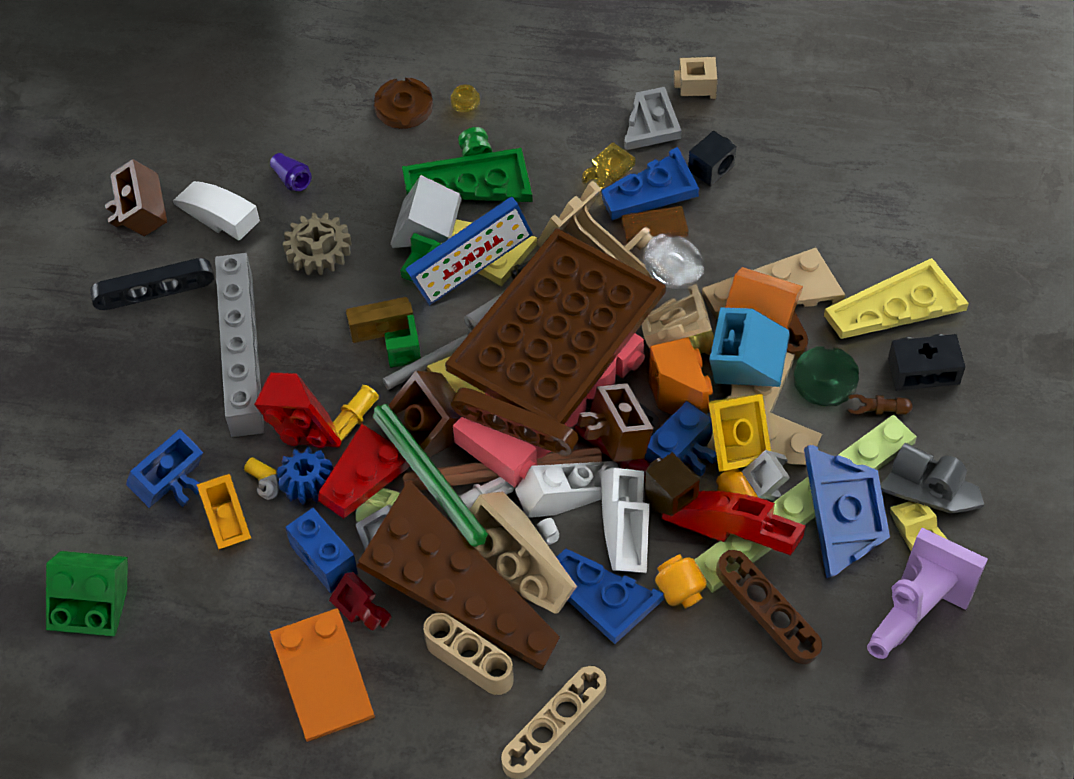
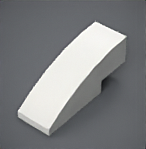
(218, 208)
(625, 519)

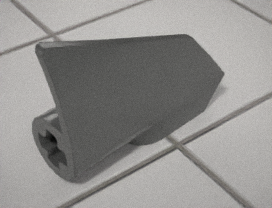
(932, 483)

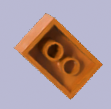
(322, 674)

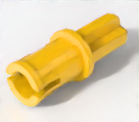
(355, 410)

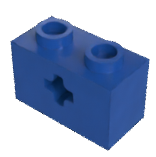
(321, 549)

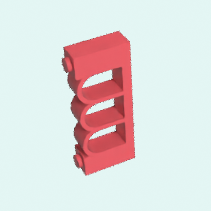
(513, 457)

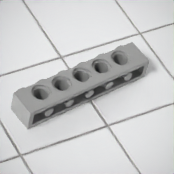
(238, 344)

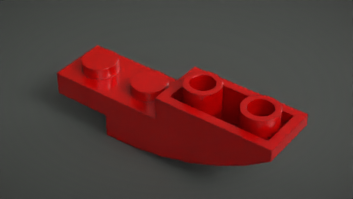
(749, 517)

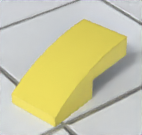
(911, 518)

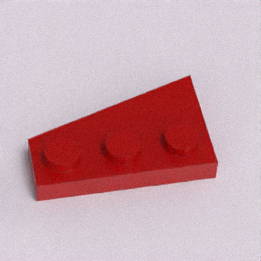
(361, 472)

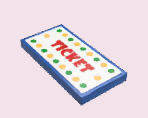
(470, 251)

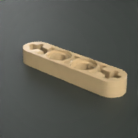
(550, 719)

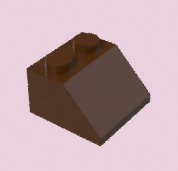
(426, 410)

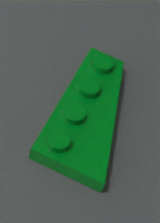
(478, 177)

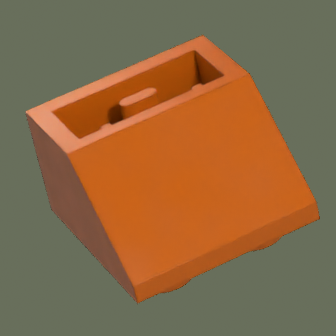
(678, 377)

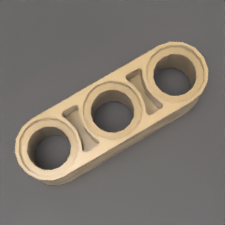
(462, 639)

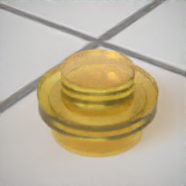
(465, 98)

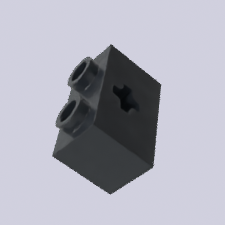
(926, 362)

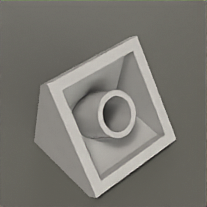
(427, 211)

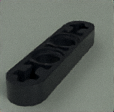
(118, 292)

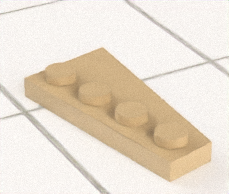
(802, 269)

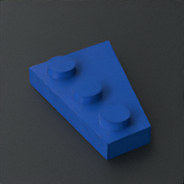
(657, 186)
(605, 599)

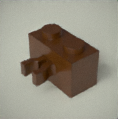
(137, 199)
(618, 422)

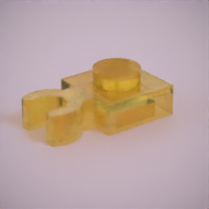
(609, 164)

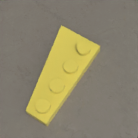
(900, 300)

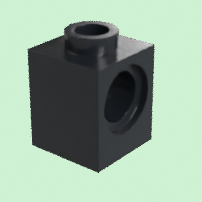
(712, 158)

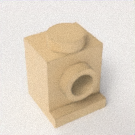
(697, 77)

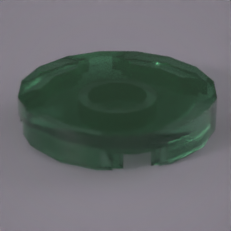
(826, 376)

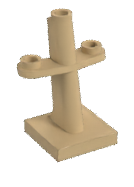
(579, 223)

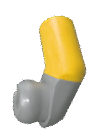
(266, 477)

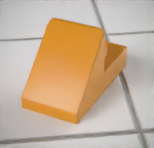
(223, 511)

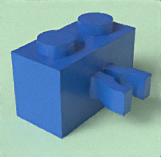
(686, 436)
(165, 470)

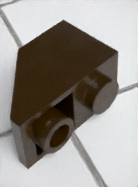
(670, 485)

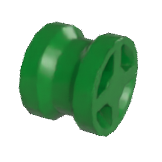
(474, 142)

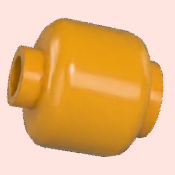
(681, 581)

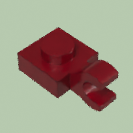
(355, 602)

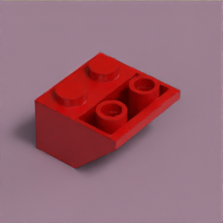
(296, 412)

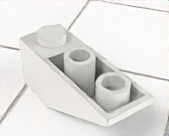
(561, 487)

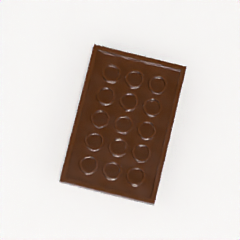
(556, 328)

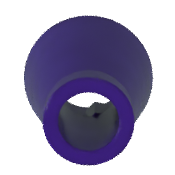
(292, 173)

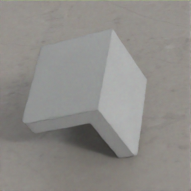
(767, 474)

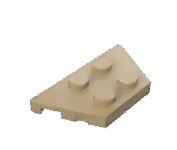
(677, 319)

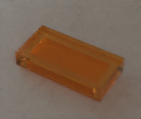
(660, 221)

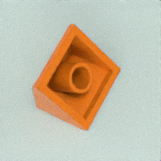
(765, 294)

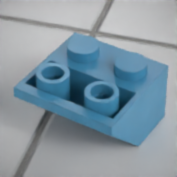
(748, 348)

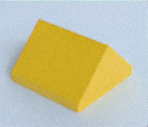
(739, 430)

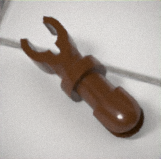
(881, 405)

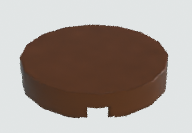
(403, 103)

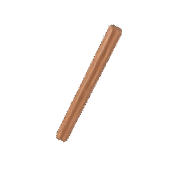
(479, 472)

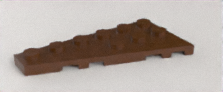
(438, 567)

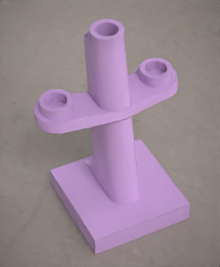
(933, 572)

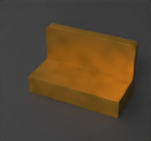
(378, 318)

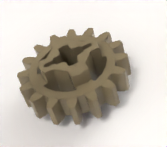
(317, 243)

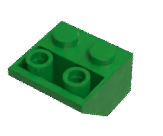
(85, 592)

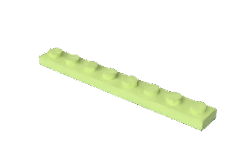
(872, 450)

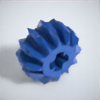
(303, 474)

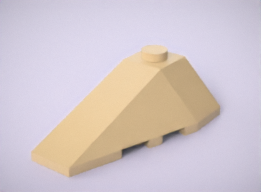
(521, 553)

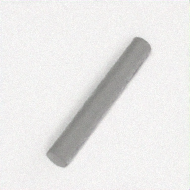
(421, 364)

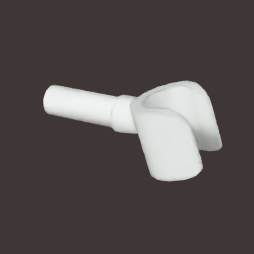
(548, 531)

